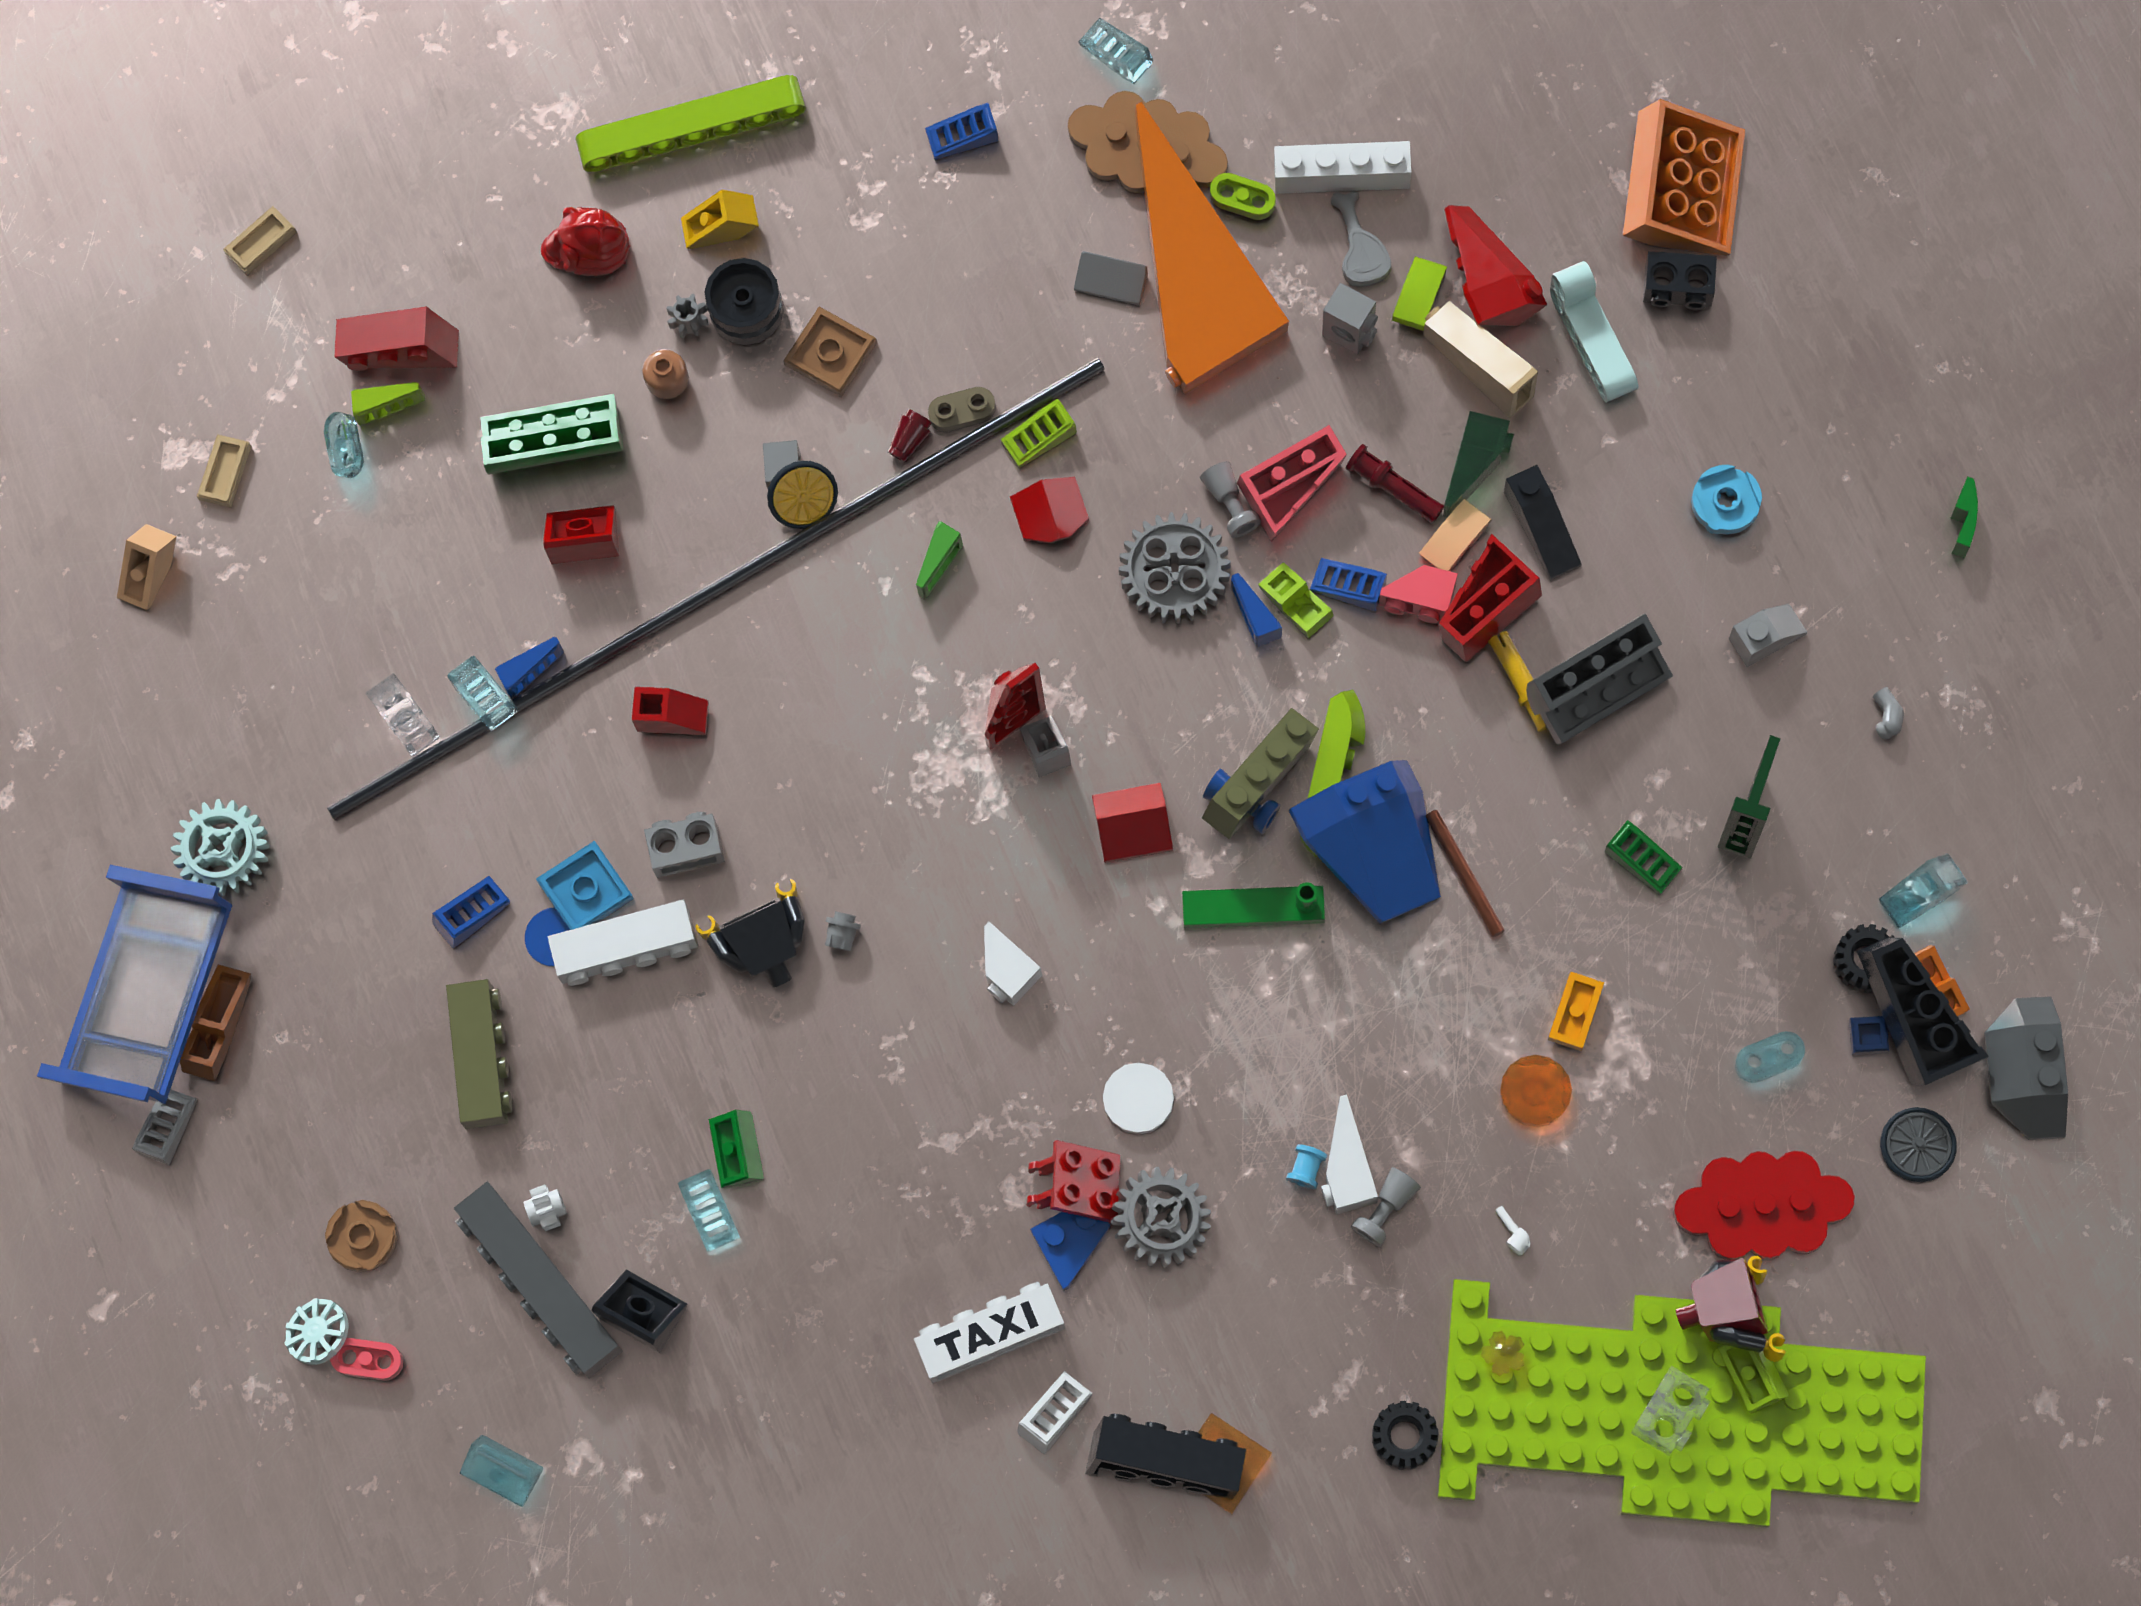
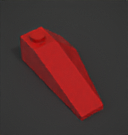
(1497, 282)

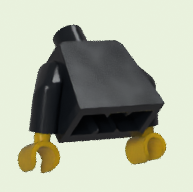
(760, 937)

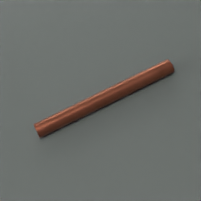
(1465, 873)

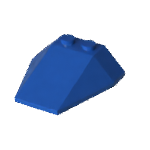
(1374, 838)

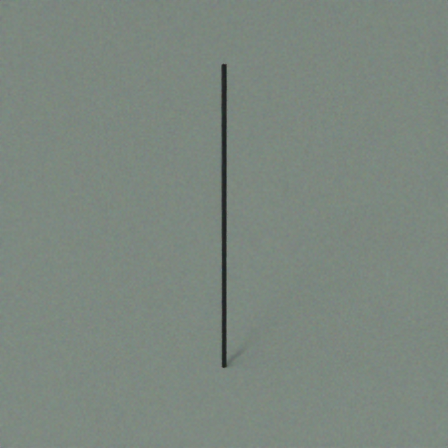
(723, 584)

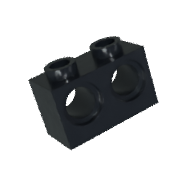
(1679, 270)

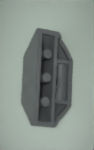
(2029, 1068)

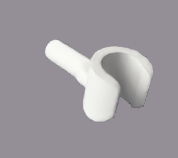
(1520, 1240)

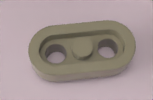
(962, 412)

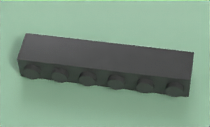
(537, 1279)

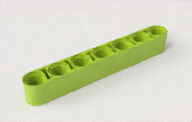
(690, 123)

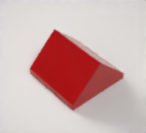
(581, 535)
(1132, 822)

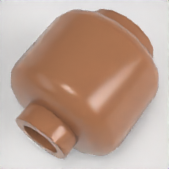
(665, 374)

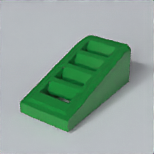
(1651, 848)

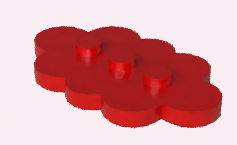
(1764, 1205)

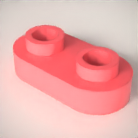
(368, 1359)

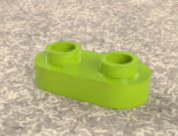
(1244, 195)

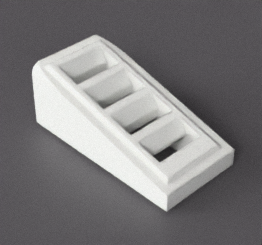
(1033, 1434)

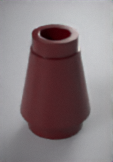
(909, 434)

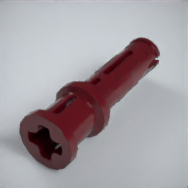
(1382, 476)

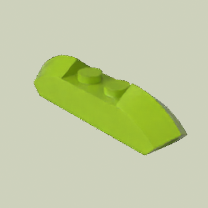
(1342, 730)

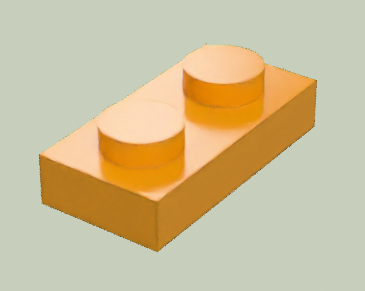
(1576, 1011)

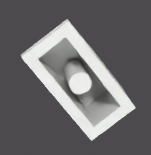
(1007, 967)

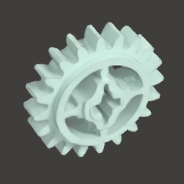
(231, 840)

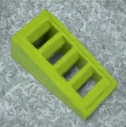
(381, 401)
(1057, 436)

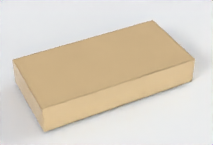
(260, 240)
(224, 471)

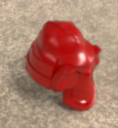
(587, 243)

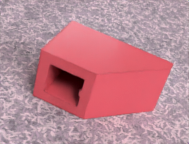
(1421, 593)

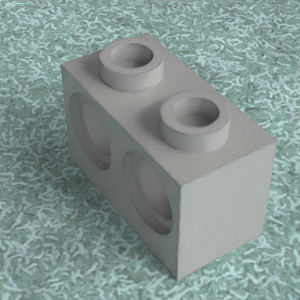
(685, 854)

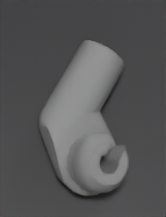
(1892, 715)

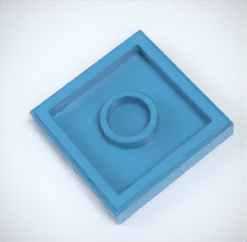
(584, 887)

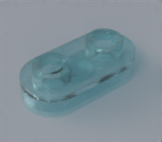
(343, 445)
(1771, 1057)

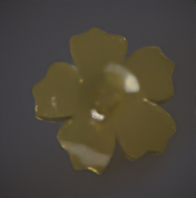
(1503, 1353)

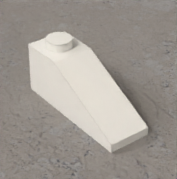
(1348, 1172)

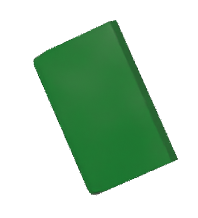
(736, 1148)

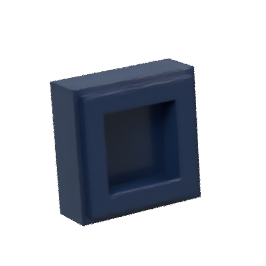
(1868, 1035)

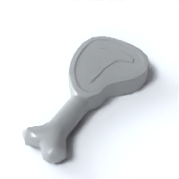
(1367, 256)

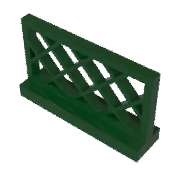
(1748, 816)

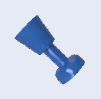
(1263, 814)

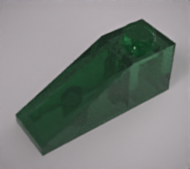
(1478, 456)

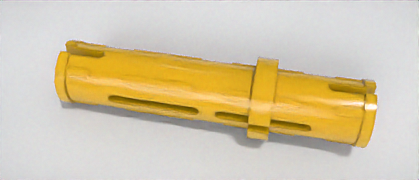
(1516, 672)

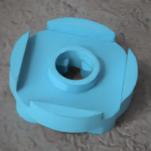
(1735, 483)

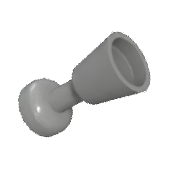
(1223, 486)
(1393, 1195)

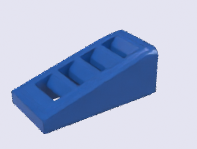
(976, 139)
(1356, 598)
(1259, 620)
(526, 667)
(477, 920)

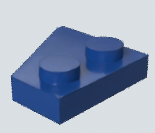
(1069, 1243)

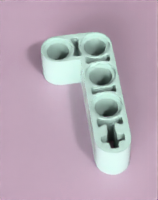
(1590, 331)

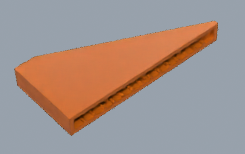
(1206, 288)

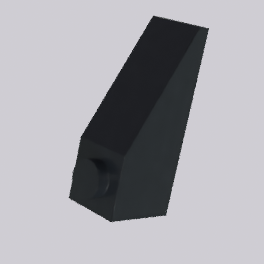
(1542, 521)

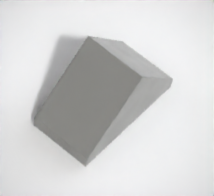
(1046, 746)

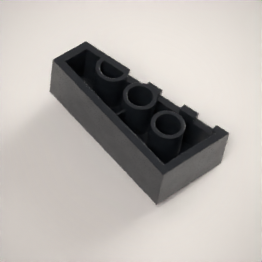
(1918, 1015)
(1166, 1457)

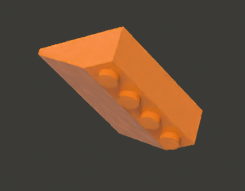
(1683, 180)

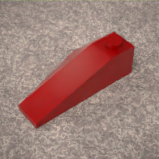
(1013, 703)

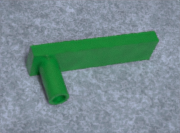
(1254, 906)

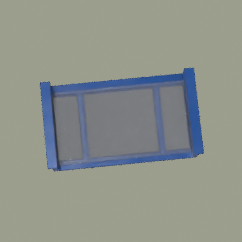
(143, 986)

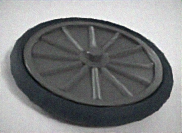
(1918, 1144)

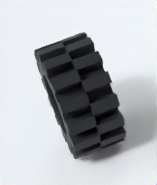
(1845, 954)
(1389, 1451)

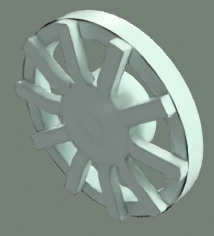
(316, 1331)

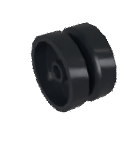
(744, 301)

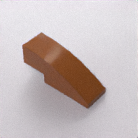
(215, 1022)

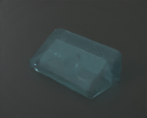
(501, 1470)

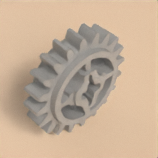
(1154, 1205)

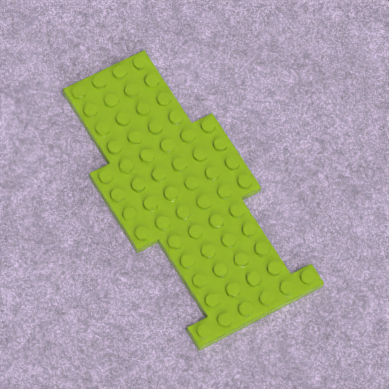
(1573, 1406)

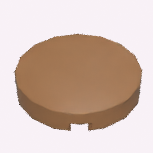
(361, 1236)

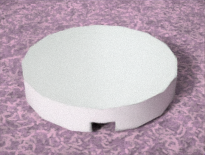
(1138, 1098)

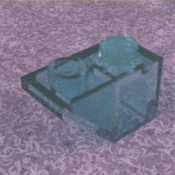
(1923, 889)

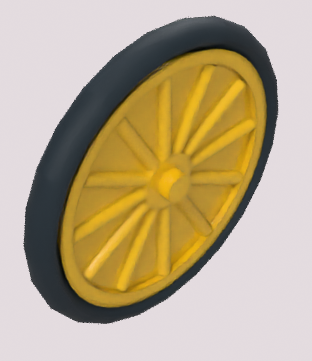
(802, 494)

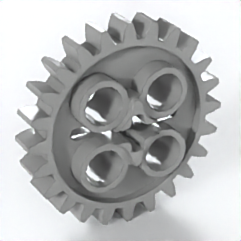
(1176, 597)

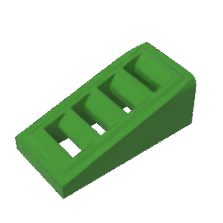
(941, 552)

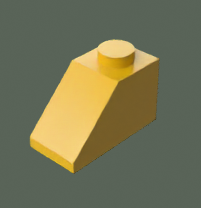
(720, 219)

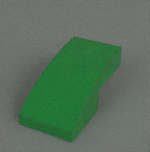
(1966, 512)

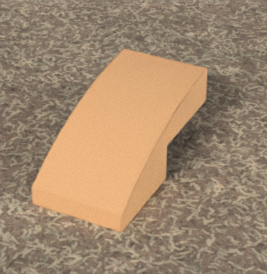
(1455, 536)

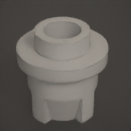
(841, 931)

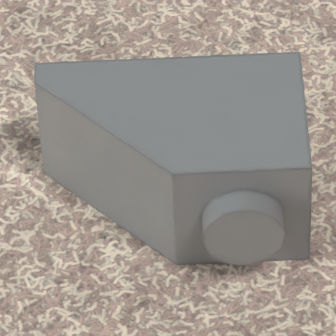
(1766, 633)

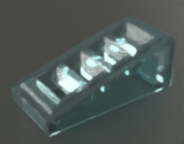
(1133, 62)
(471, 675)
(698, 1181)

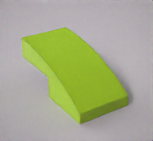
(1419, 293)
(1295, 600)

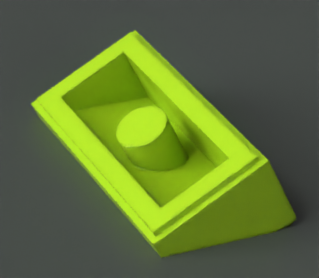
(1754, 1377)

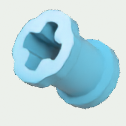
(1306, 1166)

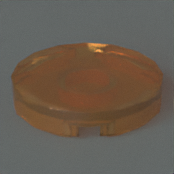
(1535, 1090)

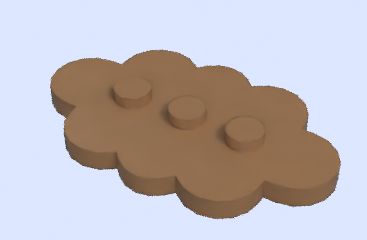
(1113, 146)

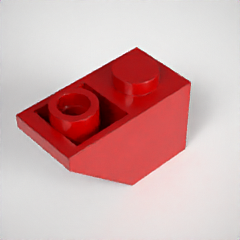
(669, 711)

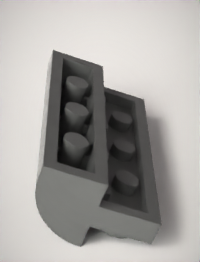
(1599, 679)

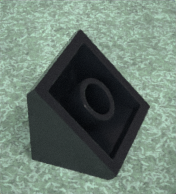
(640, 1310)

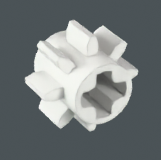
(545, 1207)

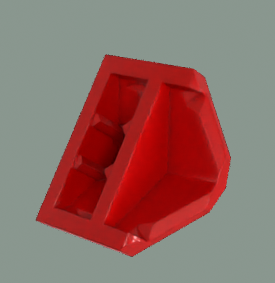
(1049, 510)

